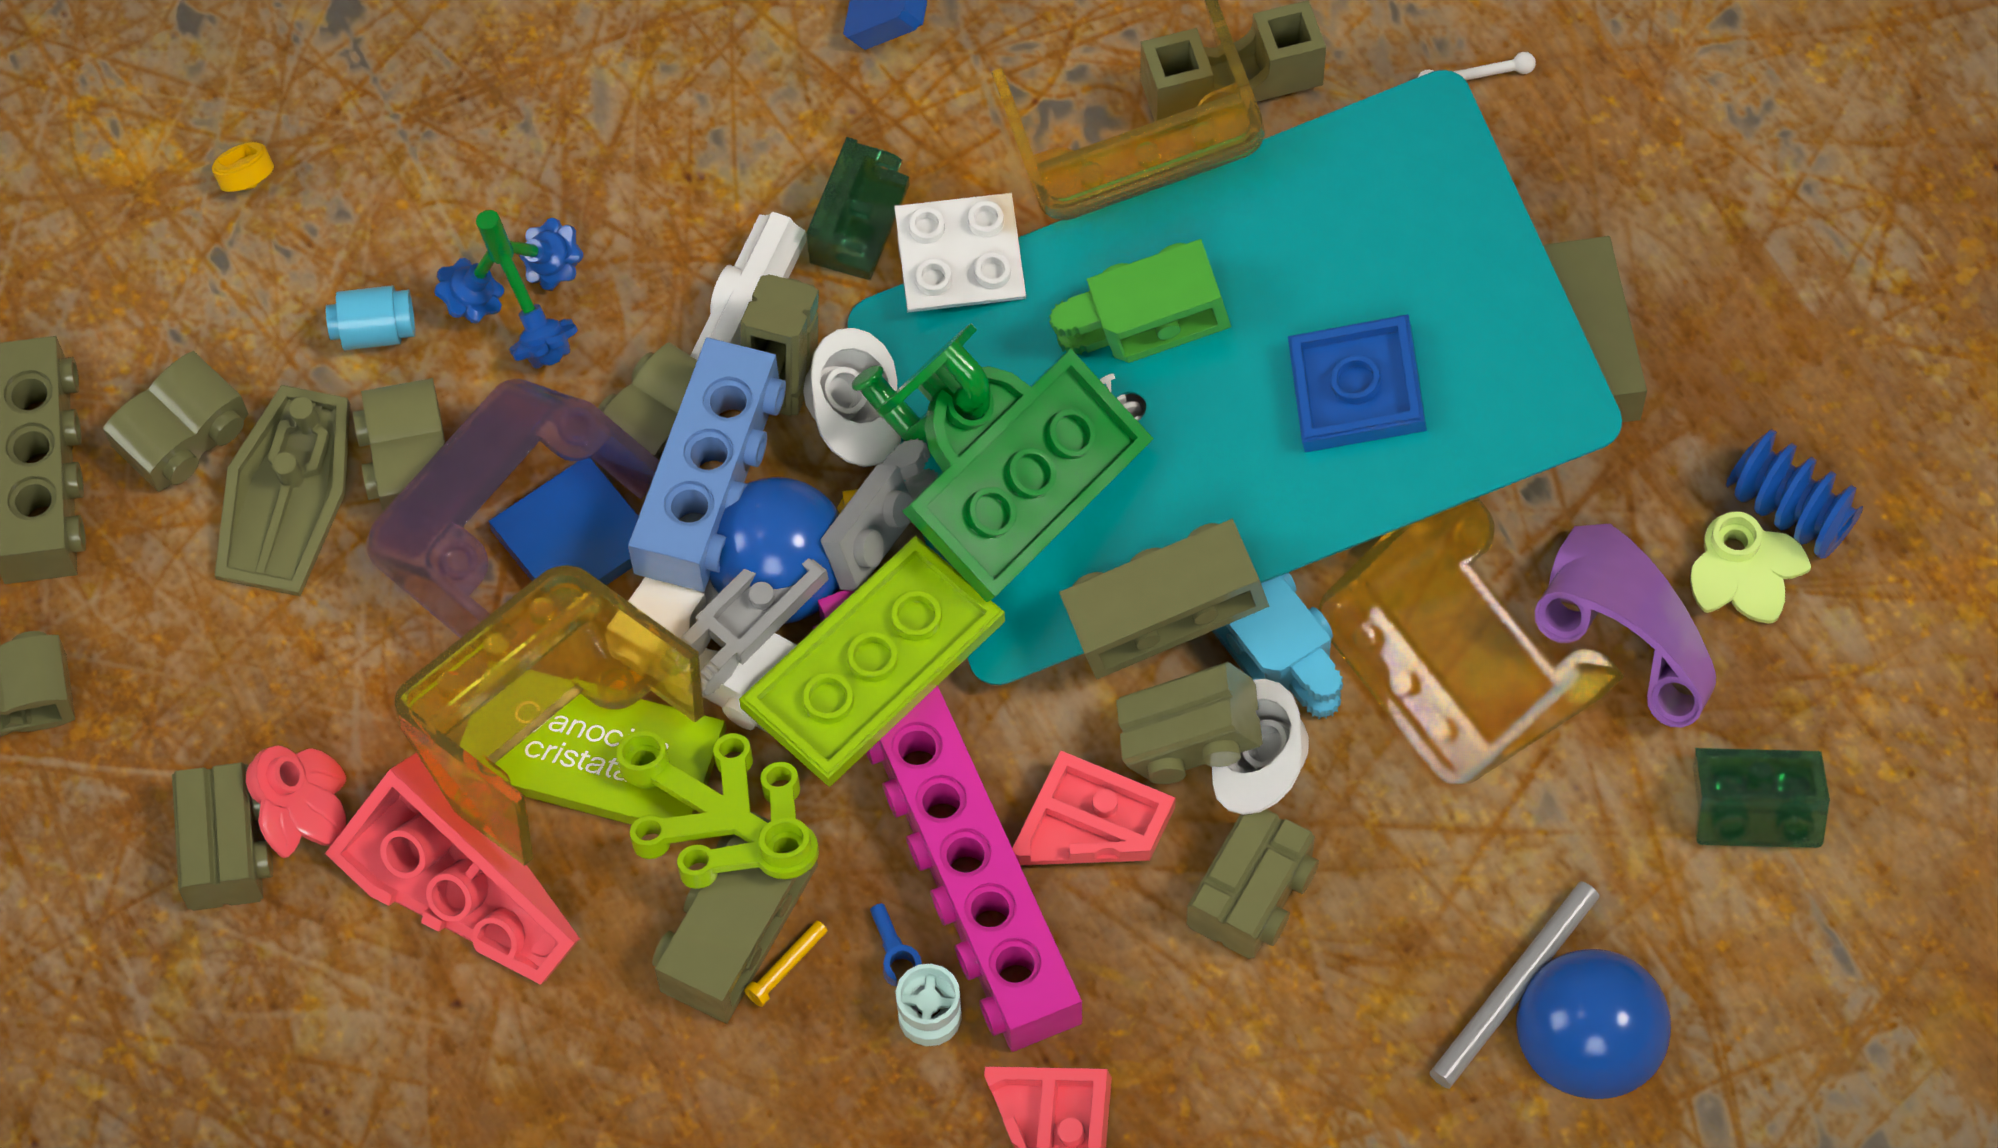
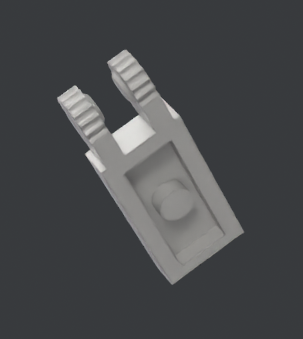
(875, 515)
(745, 618)

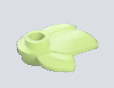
(1748, 576)

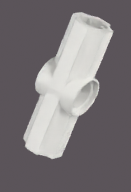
(770, 249)

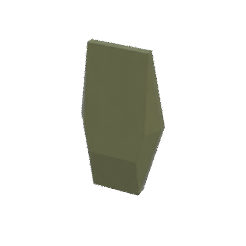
(284, 491)

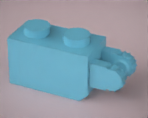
(1287, 647)

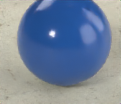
(773, 533)
(1594, 1024)

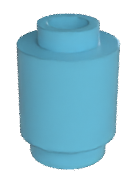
(371, 317)

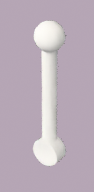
(1522, 63)

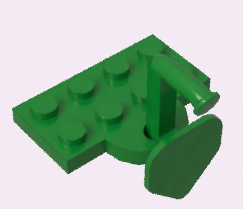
(1009, 455)

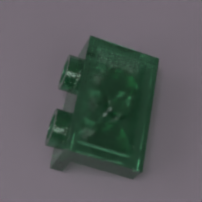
(1760, 797)

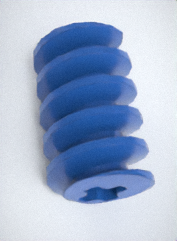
(1794, 495)

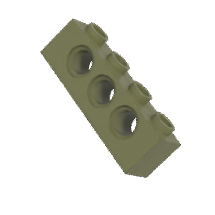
(49, 542)

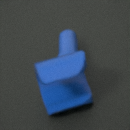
(892, 943)

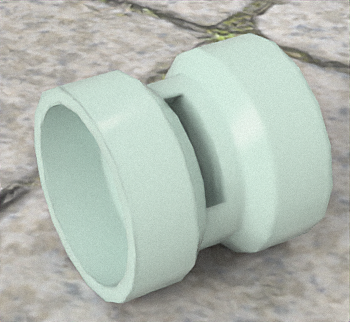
(927, 990)

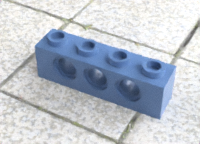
(722, 380)

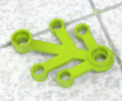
(719, 813)

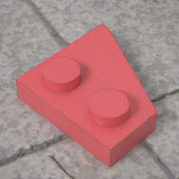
(1092, 817)
(1052, 1105)

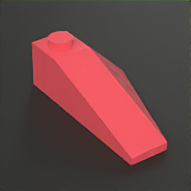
(424, 856)

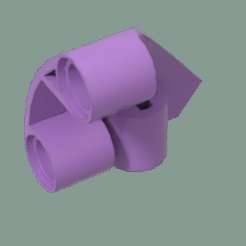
(1613, 576)

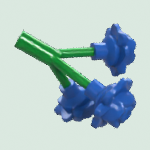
(548, 259)

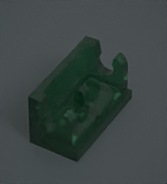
(856, 210)

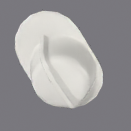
(842, 414)
(1270, 770)

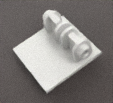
(960, 252)

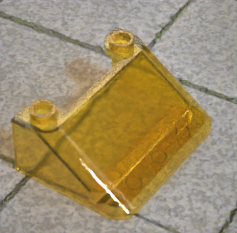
(1450, 652)

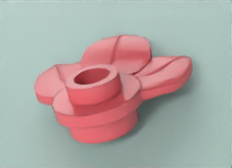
(296, 797)

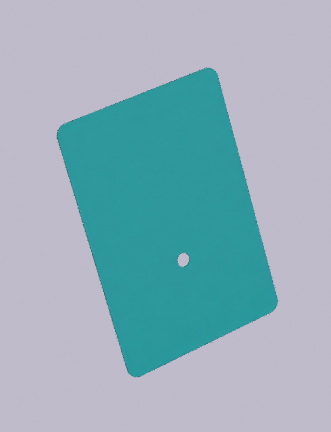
(1314, 231)

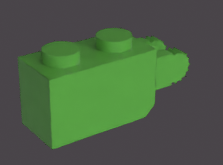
(1144, 306)

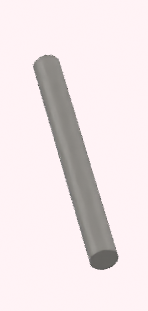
(1514, 985)

